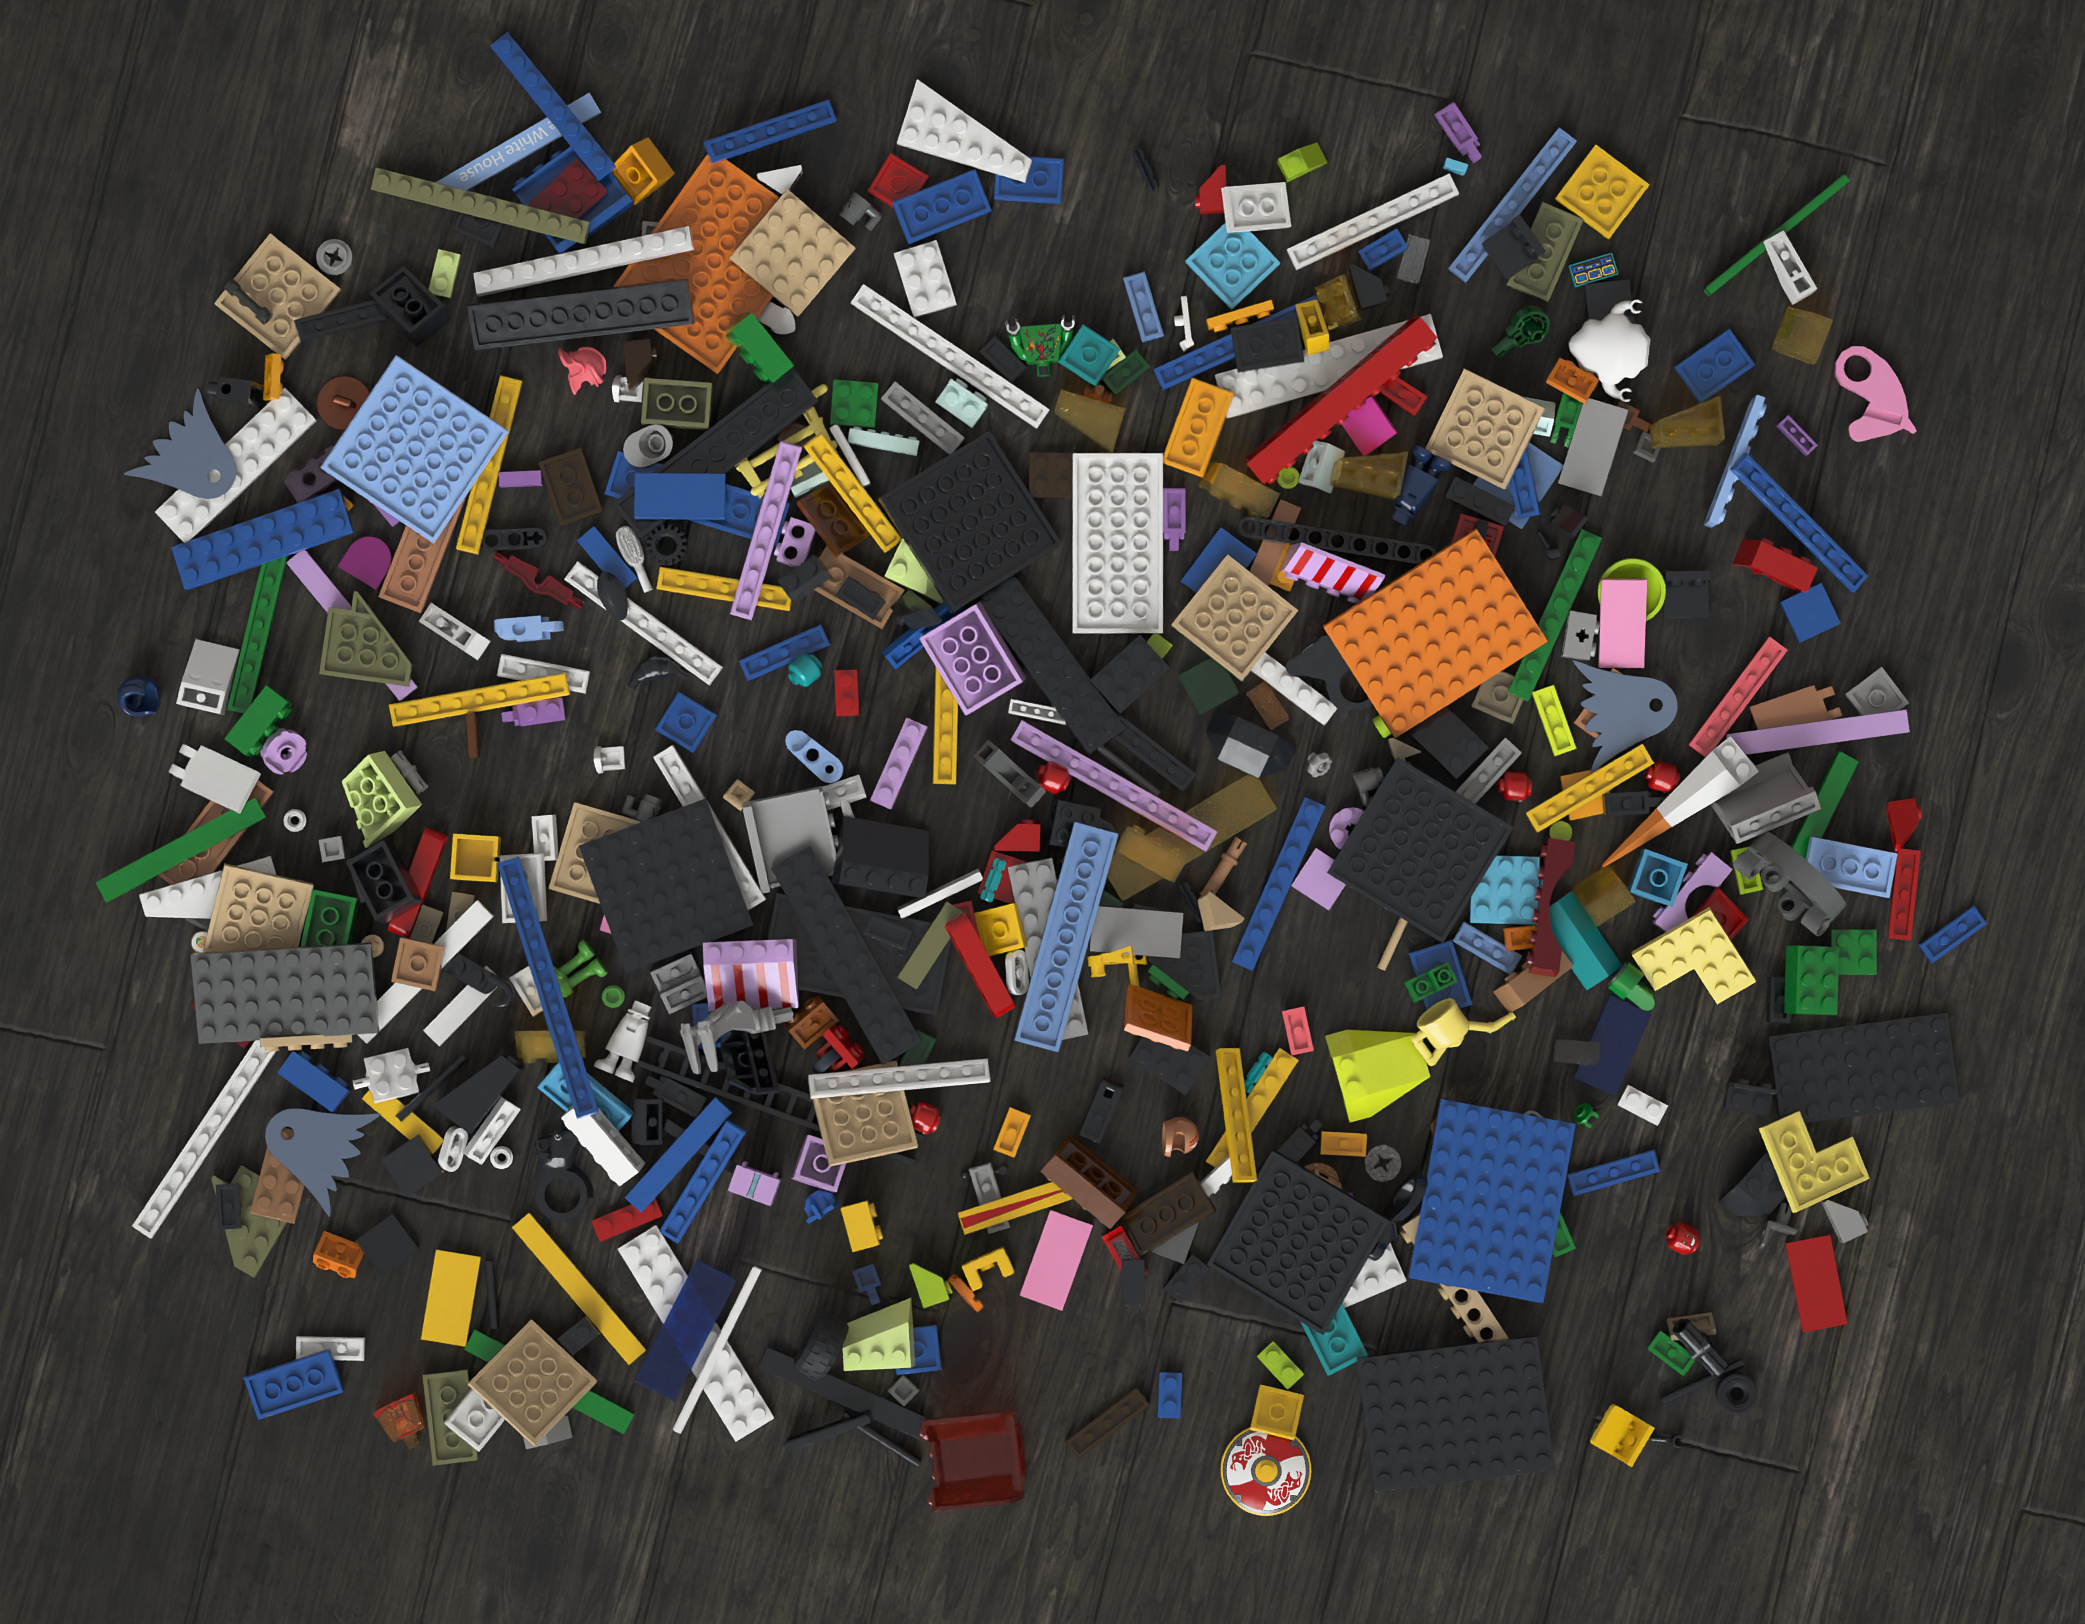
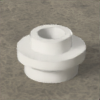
(288, 817)
(494, 1157)

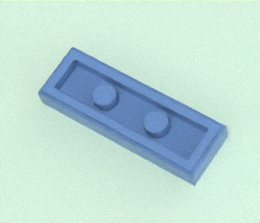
(1143, 307)
(1486, 948)

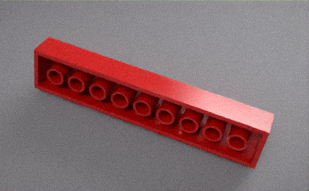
(1340, 398)

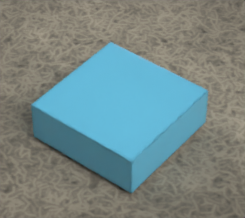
(1455, 166)

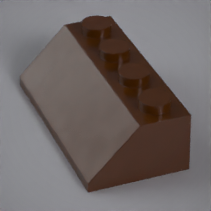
(1089, 1181)

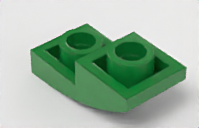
(1431, 982)

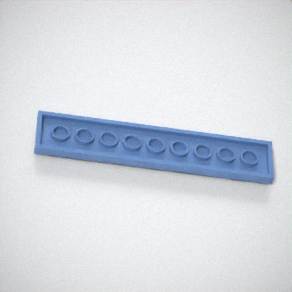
(1066, 936)

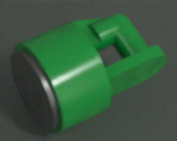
(1627, 984)

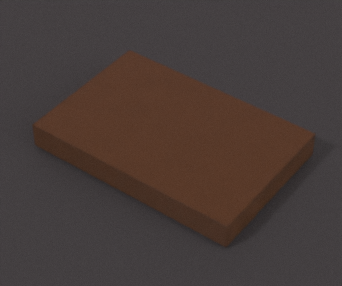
(833, 519)

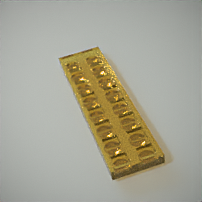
(1225, 812)

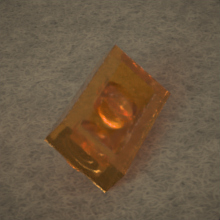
(1267, 705)

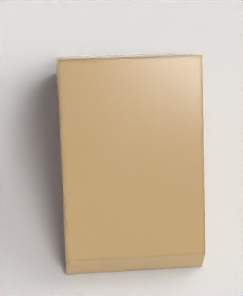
(1216, 913)

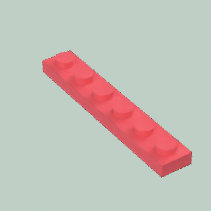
(1738, 697)

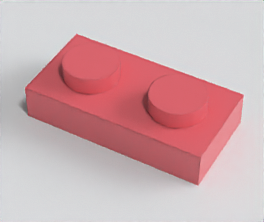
(1297, 1031)

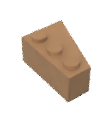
(1524, 986)

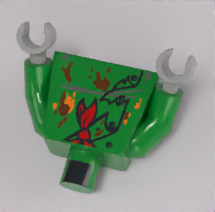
(1041, 343)

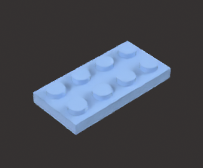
(1853, 866)

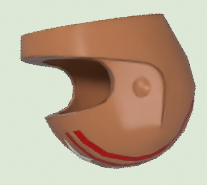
(1179, 1134)

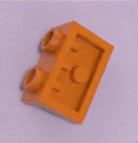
(1572, 380)
(338, 1255)

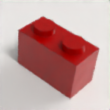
(847, 693)

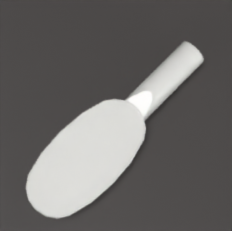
(633, 554)

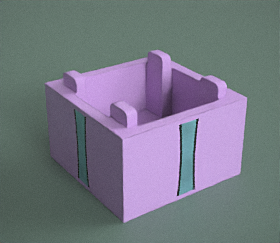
(754, 1184)

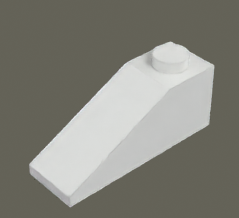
(1789, 268)
(454, 631)

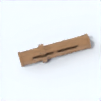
(1228, 860)

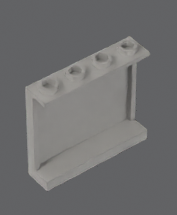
(1766, 800)
(787, 825)

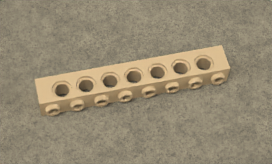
(1461, 1309)

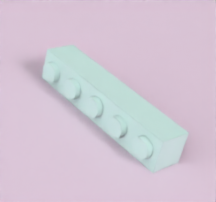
(883, 441)

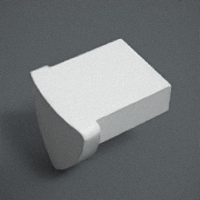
(777, 318)
(621, 391)
(609, 758)

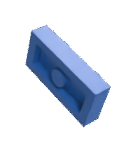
(1383, 249)
(1169, 1395)

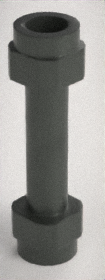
(262, 314)

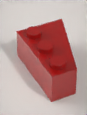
(1776, 564)

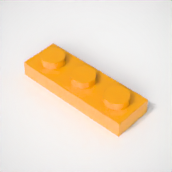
(1240, 316)

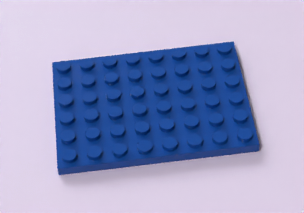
(1492, 1201)

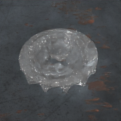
(1393, 1166)

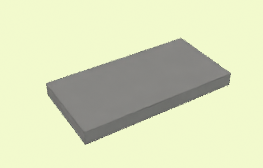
(1593, 446)
(1146, 930)

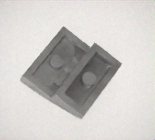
(679, 982)

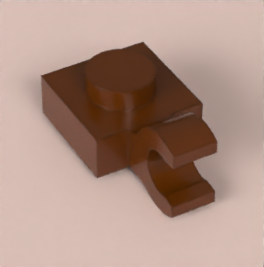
(1632, 419)

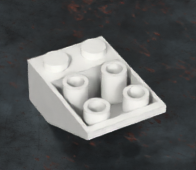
(208, 677)

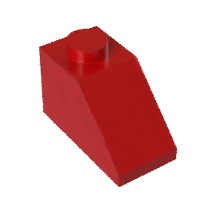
(1210, 193)
(1902, 820)
(1021, 838)

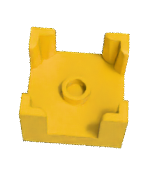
(986, 1262)

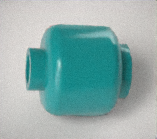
(804, 670)

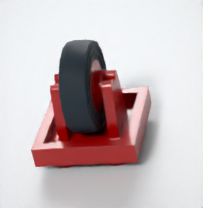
(1489, 531)
(842, 1047)

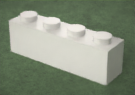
(605, 1145)

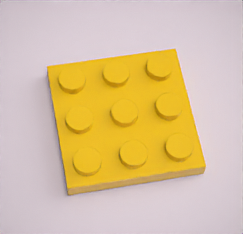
(1602, 191)

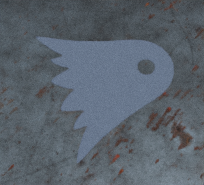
(191, 456)
(1624, 710)
(316, 1147)

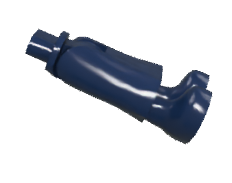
(1417, 484)

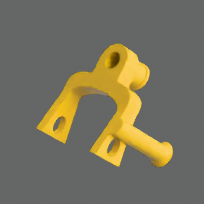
(1117, 957)

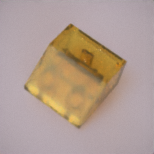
(1338, 302)

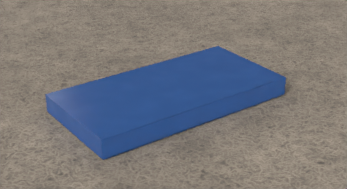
(941, 206)
(680, 496)
(293, 1384)

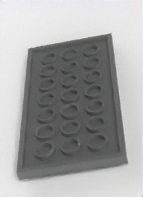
(285, 992)

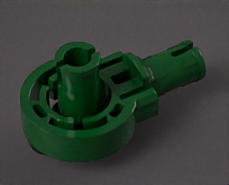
(1523, 330)

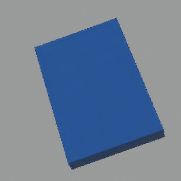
(1041, 185)
(1714, 366)
(1211, 557)
(1433, 956)

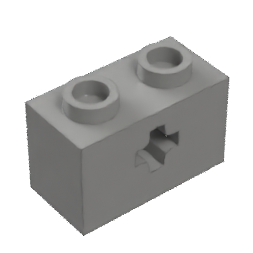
(1575, 623)

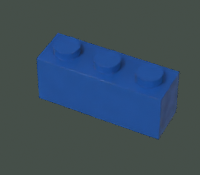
(314, 1080)

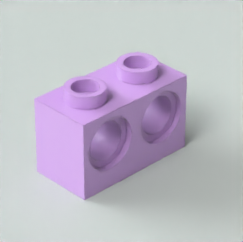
(801, 544)

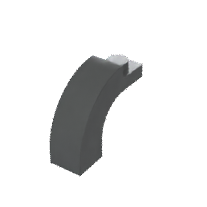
(1009, 773)

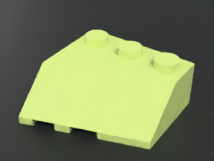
(908, 573)
(379, 797)
(881, 1339)

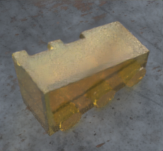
(1091, 417)
(1692, 427)
(1372, 475)
(1151, 853)

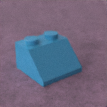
(1657, 877)

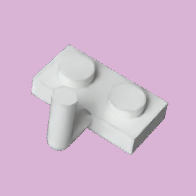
(845, 792)

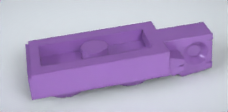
(1459, 131)
(1174, 516)
(536, 712)

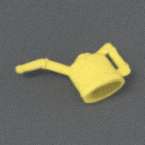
(1446, 1027)

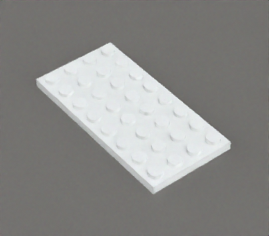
(1117, 543)

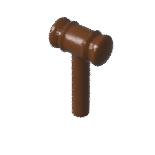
(1098, 393)

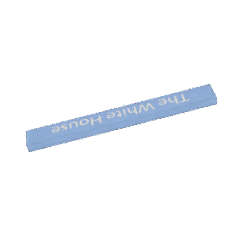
(516, 148)

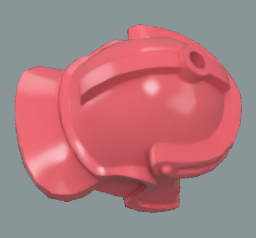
(584, 365)

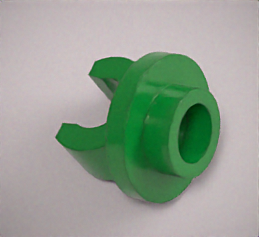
(1583, 1113)

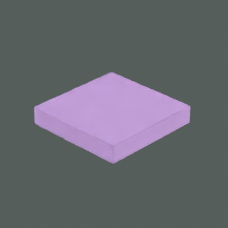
(1316, 882)

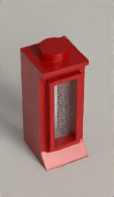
(1120, 1246)

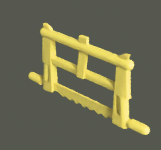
(816, 426)

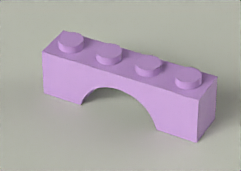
(898, 763)
(1710, 872)

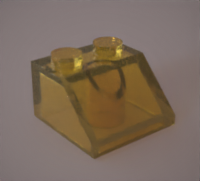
(1802, 335)
(1603, 895)

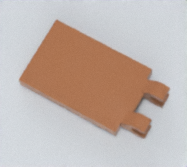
(1794, 709)

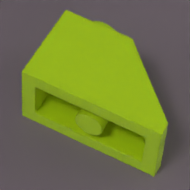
(1301, 161)
(930, 1286)

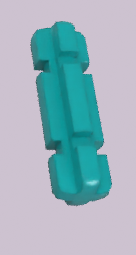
(993, 880)
(1257, 1071)

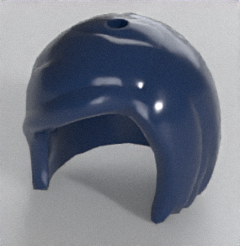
(138, 696)

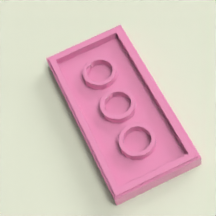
(1622, 622)
(1056, 1260)

